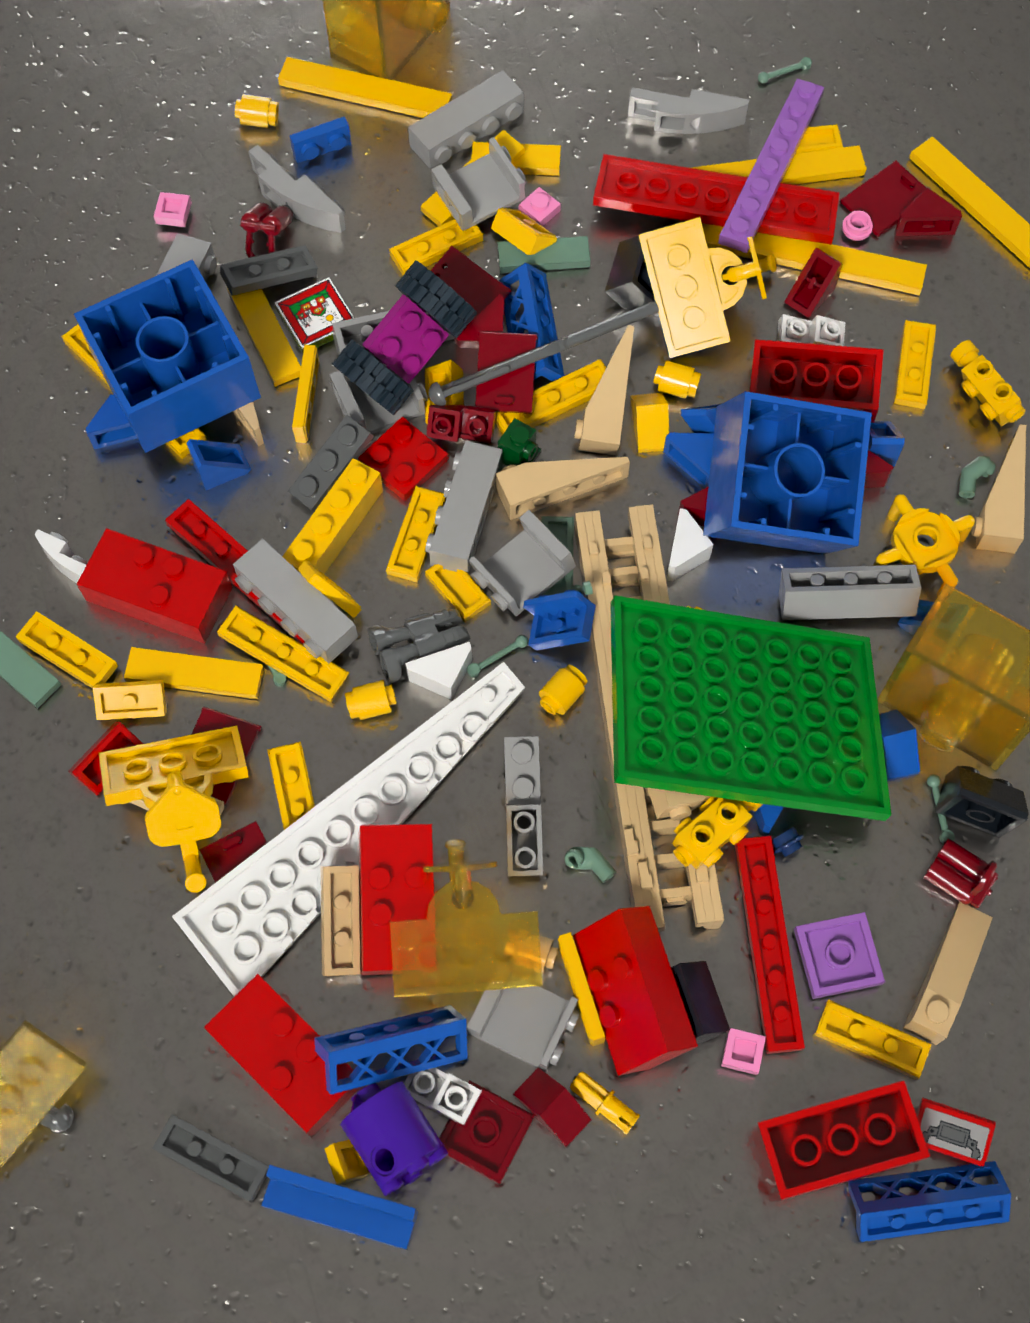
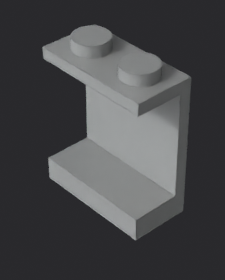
(480, 187)
(370, 413)
(524, 566)
(525, 1023)

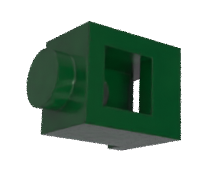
(519, 444)

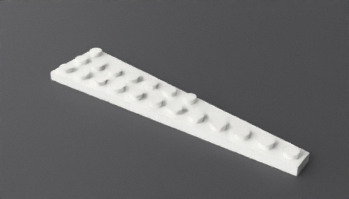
(276, 892)

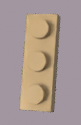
(340, 920)

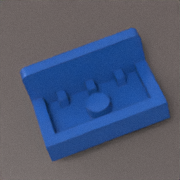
(560, 619)

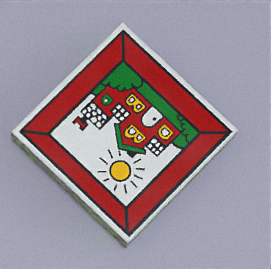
(312, 312)

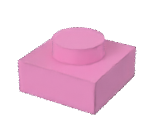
(540, 206)
(172, 209)
(743, 1051)

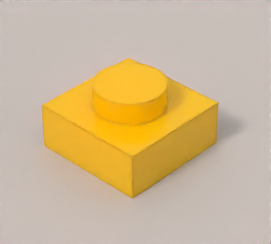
(345, 1162)

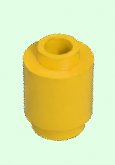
(257, 111)
(677, 379)
(562, 690)
(370, 700)

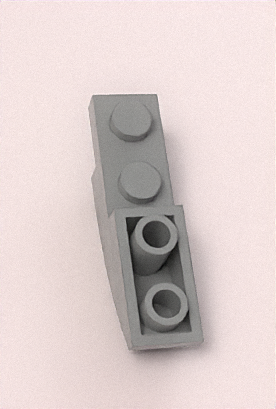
(682, 115)
(300, 195)
(523, 806)

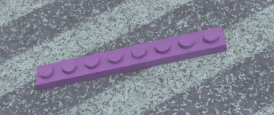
(771, 166)

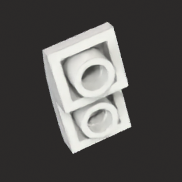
(818, 331)
(60, 555)
(443, 1093)

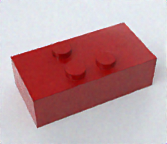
(819, 374)
(155, 585)
(391, 886)
(634, 990)
(279, 1054)
(843, 1140)

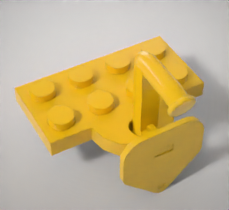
(690, 284)
(176, 786)

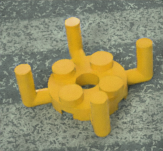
(916, 522)

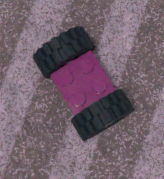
(405, 337)

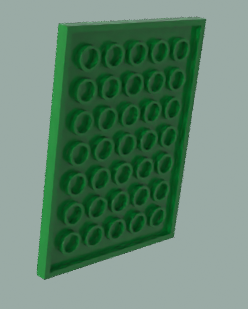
(745, 710)

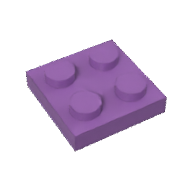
(839, 955)

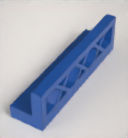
(537, 315)
(392, 1035)
(339, 1207)
(932, 1207)

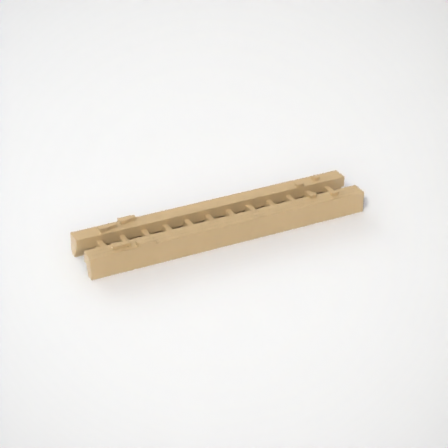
(630, 799)

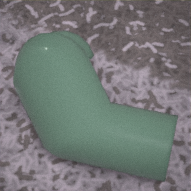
(971, 472)
(589, 859)

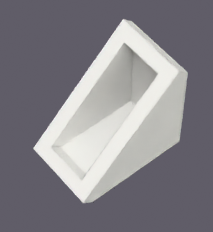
(689, 547)
(442, 670)

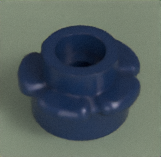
(787, 842)

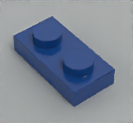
(320, 139)

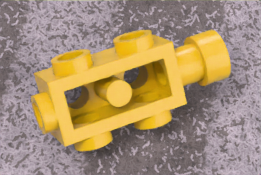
(987, 385)
(715, 830)

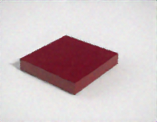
(489, 1135)

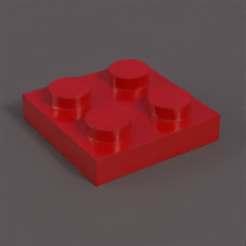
(404, 458)

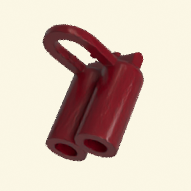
(263, 218)
(962, 874)

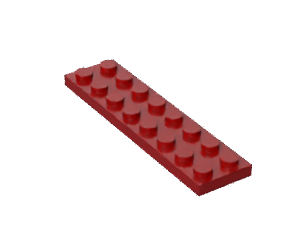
(697, 193)

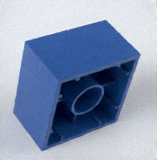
(169, 355)
(787, 473)

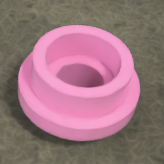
(861, 220)

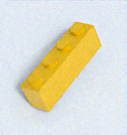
(336, 517)

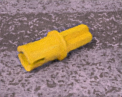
(604, 1102)

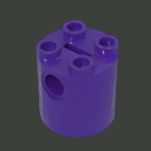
(392, 1135)

